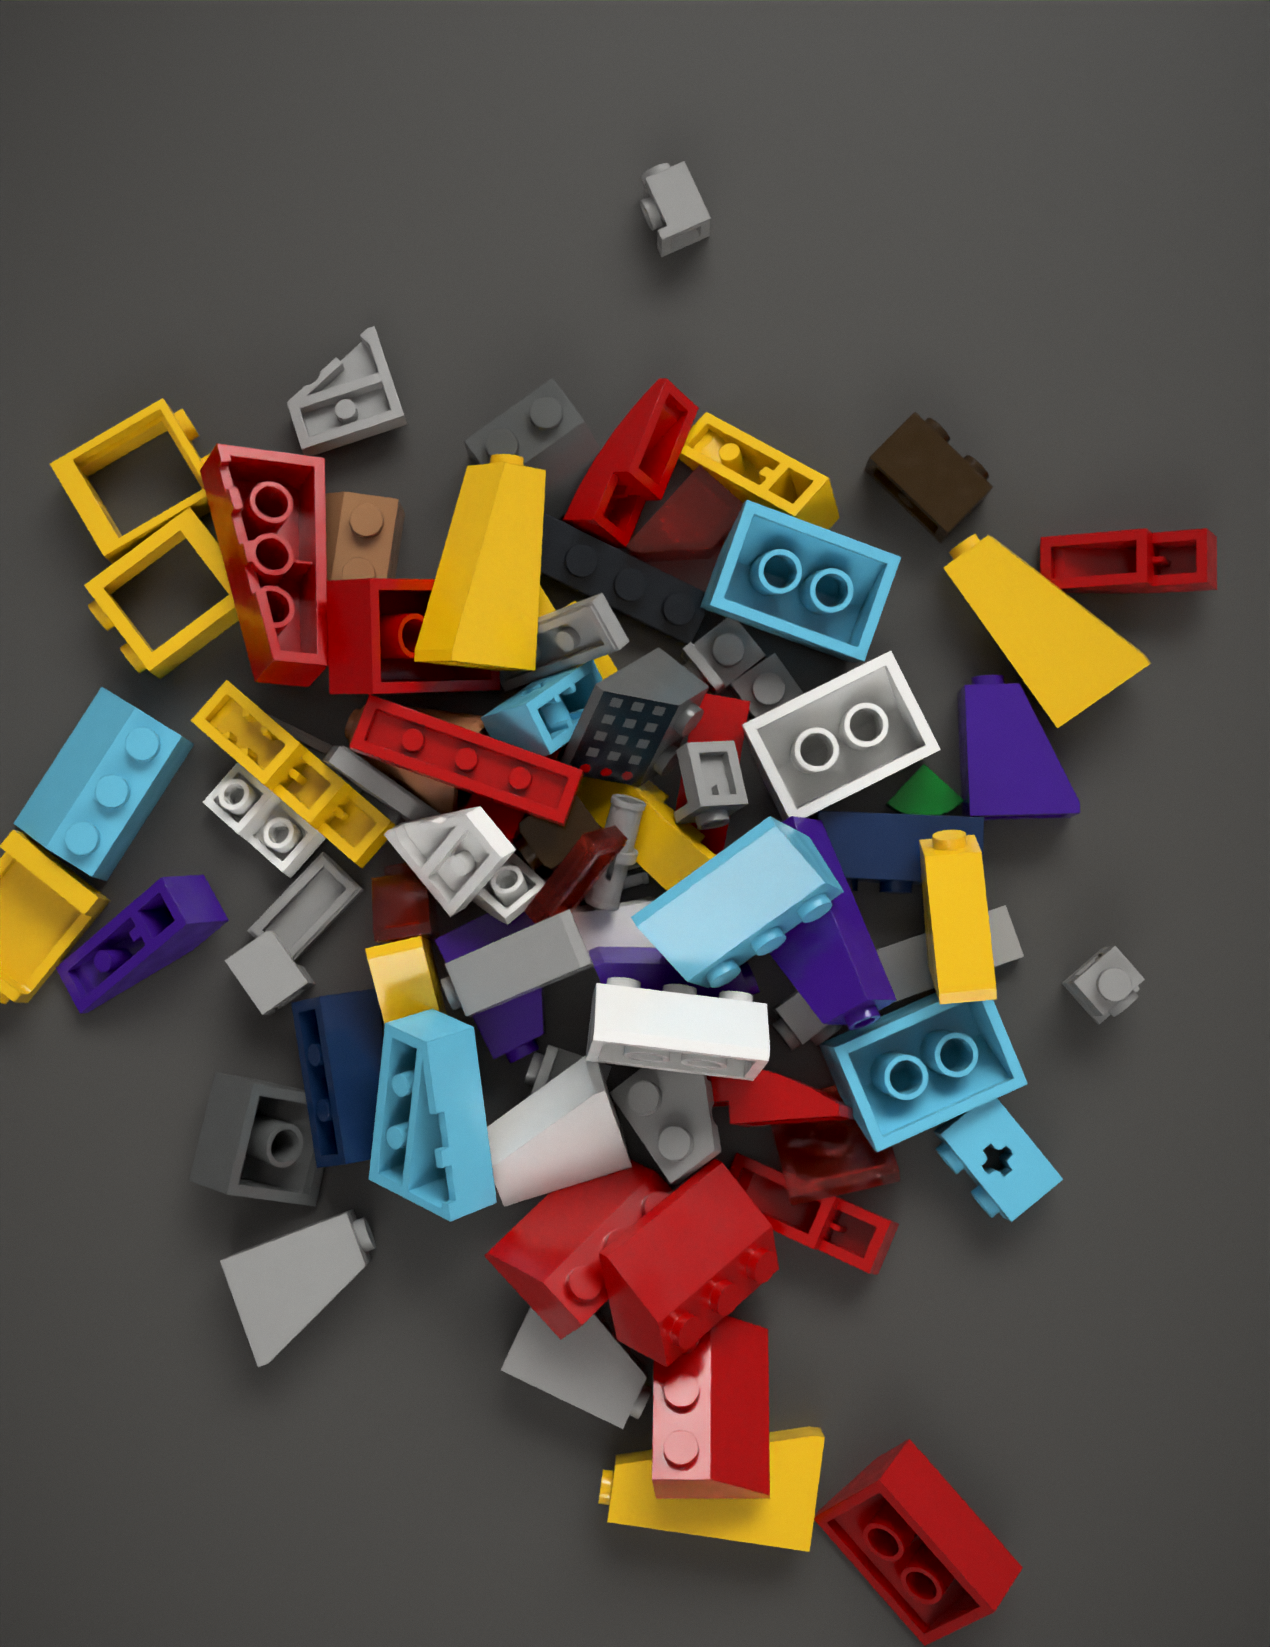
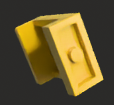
(41, 915)

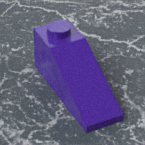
(142, 939)

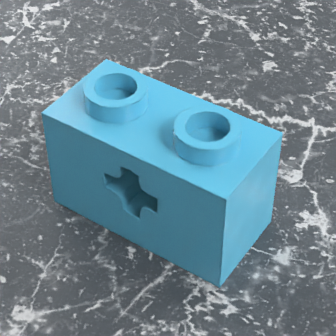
(545, 711)
(1025, 1171)

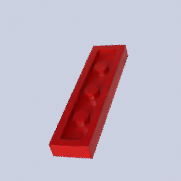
(466, 760)

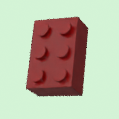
(375, 638)

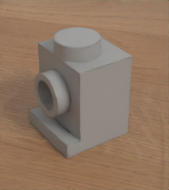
(674, 207)
(1105, 984)
(799, 1023)

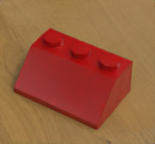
(557, 1245)
(687, 1264)
(714, 1417)
(919, 1544)

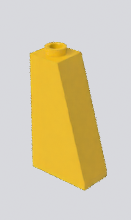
(489, 572)
(1046, 635)
(777, 1522)

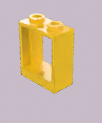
(110, 446)
(192, 637)

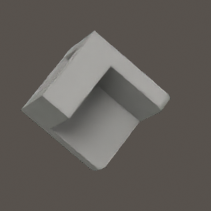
(269, 973)

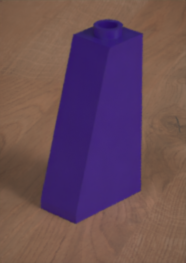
(834, 956)

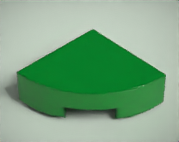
(924, 795)

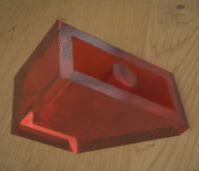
(689, 523)
(402, 906)

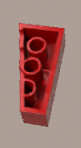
(274, 553)

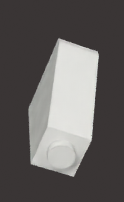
(558, 1136)

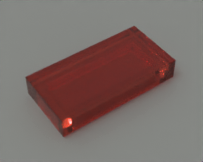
(577, 873)

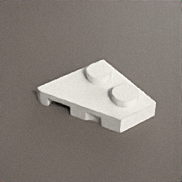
(452, 853)

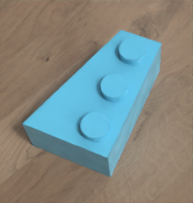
(432, 1117)

